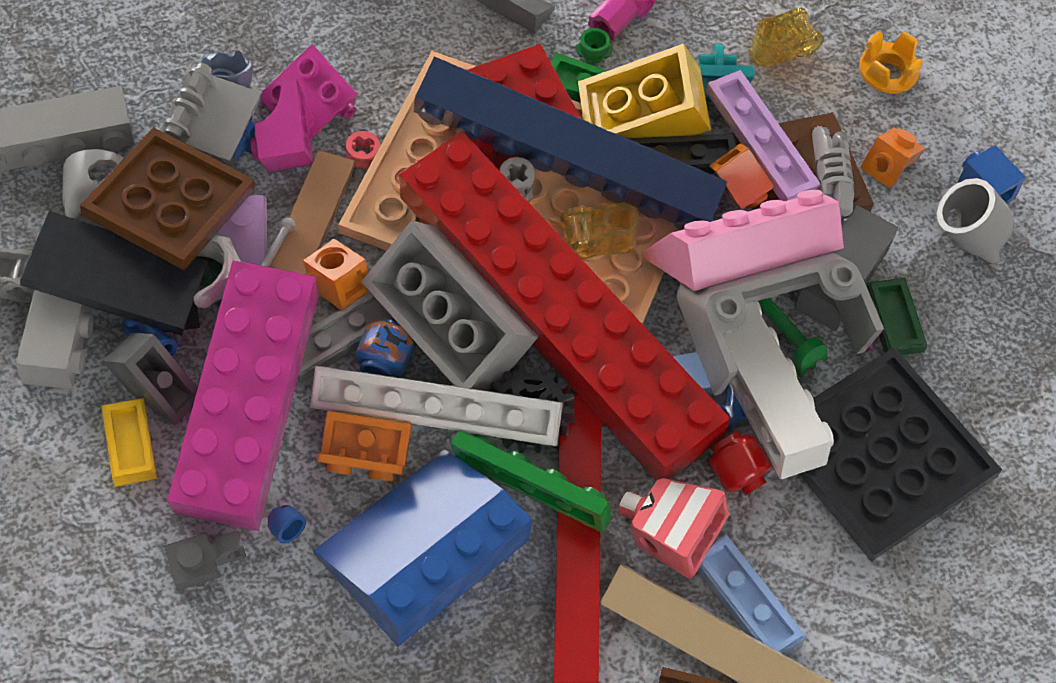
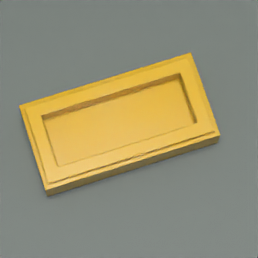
(129, 442)

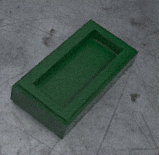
(897, 316)

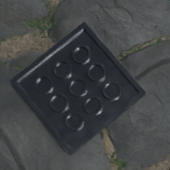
(893, 455)

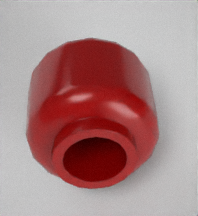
(739, 463)

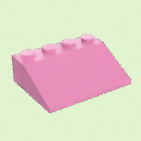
(750, 241)

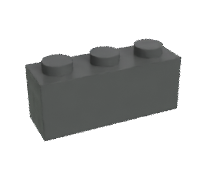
(865, 245)

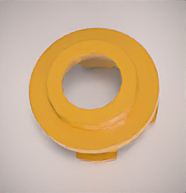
(898, 54)

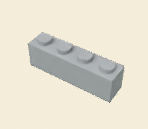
(63, 126)
(54, 341)

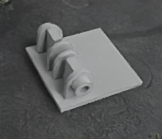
(210, 113)

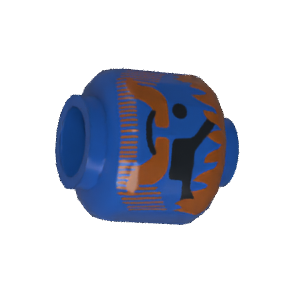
(384, 349)

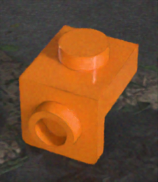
(891, 155)

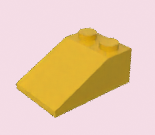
(648, 97)

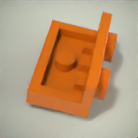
(365, 444)

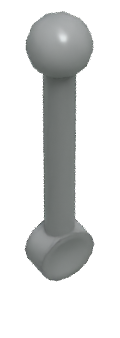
(287, 225)

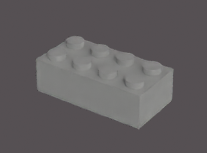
(449, 308)

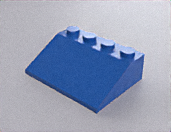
(425, 544)

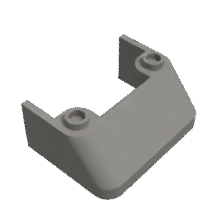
(724, 309)

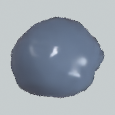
(230, 67)

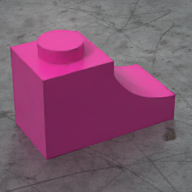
(284, 135)

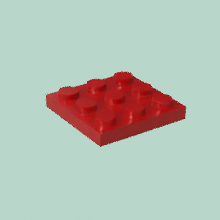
(529, 74)

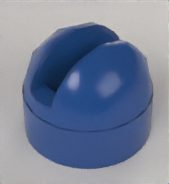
(286, 523)

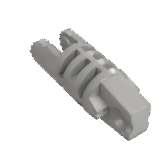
(834, 167)

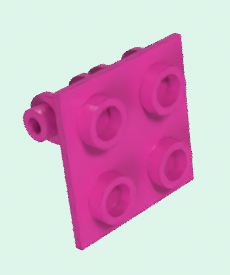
(324, 89)

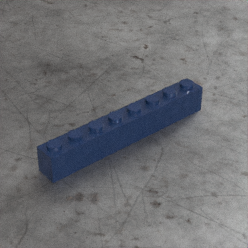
(567, 145)

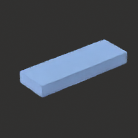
(749, 597)

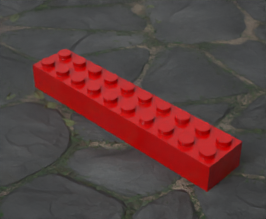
(579, 321)

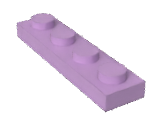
(762, 135)

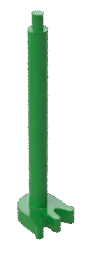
(808, 350)

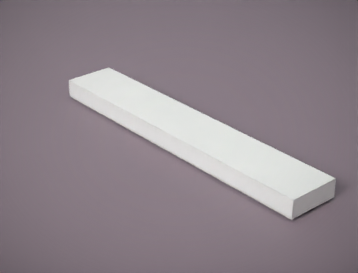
(436, 405)

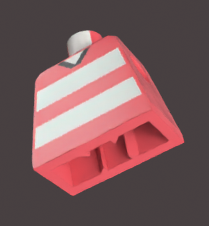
(676, 522)

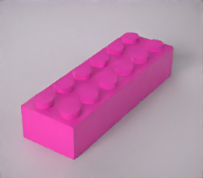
(244, 396)

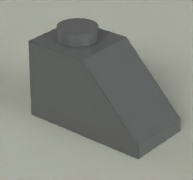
(152, 374)

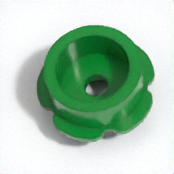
(592, 39)

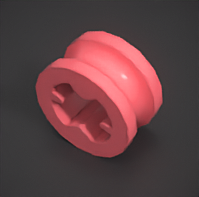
(364, 140)

